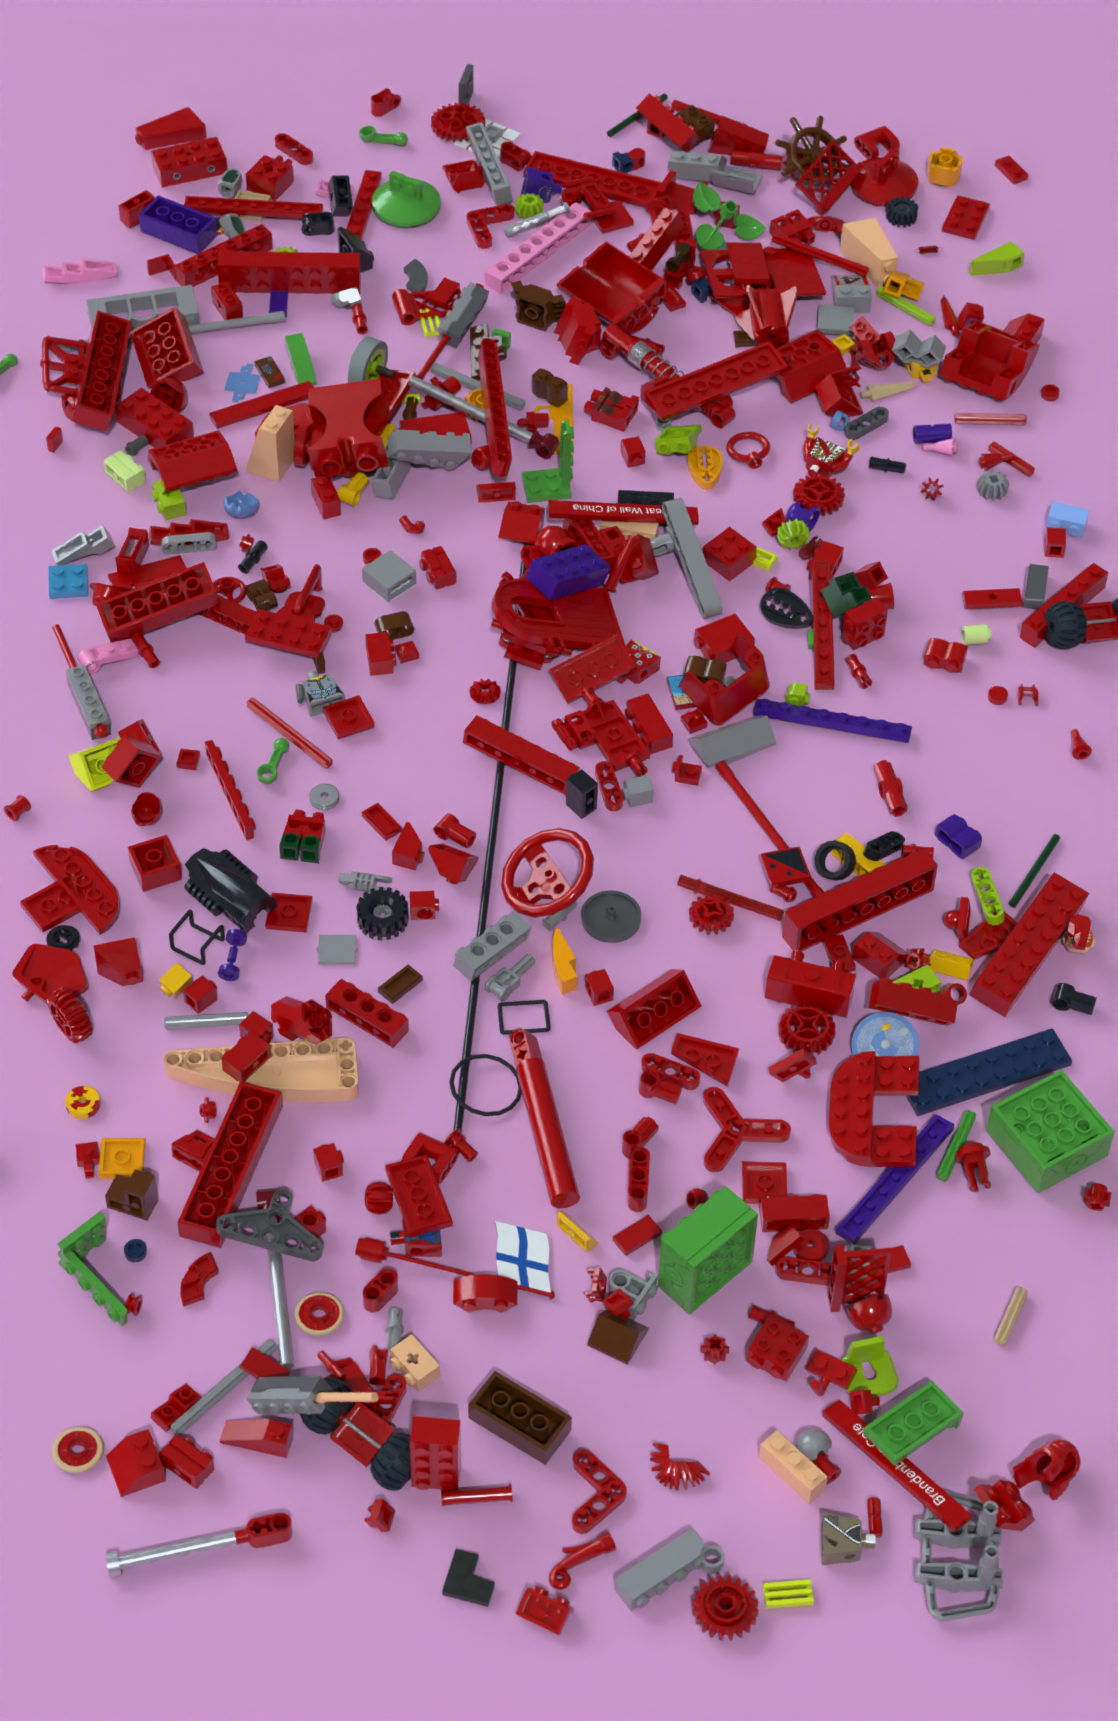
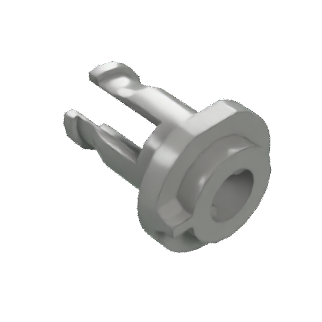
(663, 544)

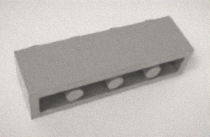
(388, 479)

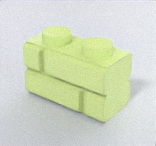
(124, 470)

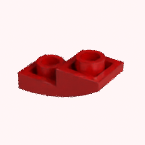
(177, 1404)

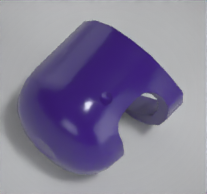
(797, 511)

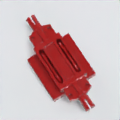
(525, 652)

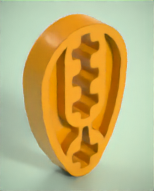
(697, 470)

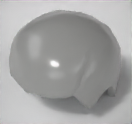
(813, 1442)

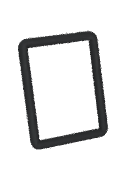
(530, 1002)

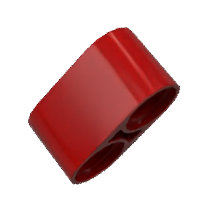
(380, 1290)

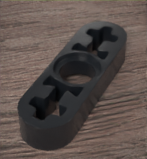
(884, 846)

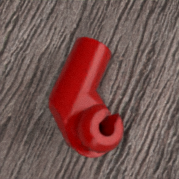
(416, 528)

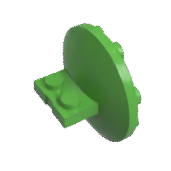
(406, 201)

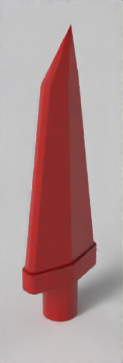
(950, 319)

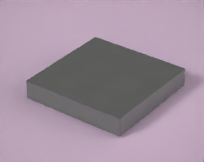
(466, 85)

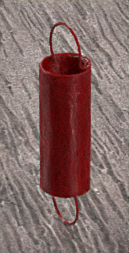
(927, 249)

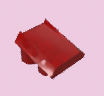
(464, 175)

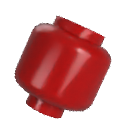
(481, 458)

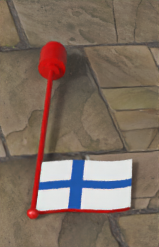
(519, 1256)

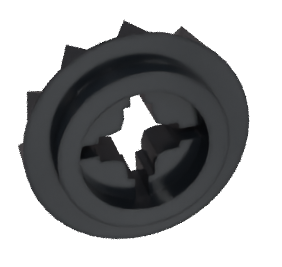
(67, 933)

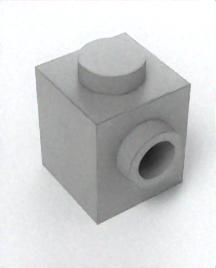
(638, 791)

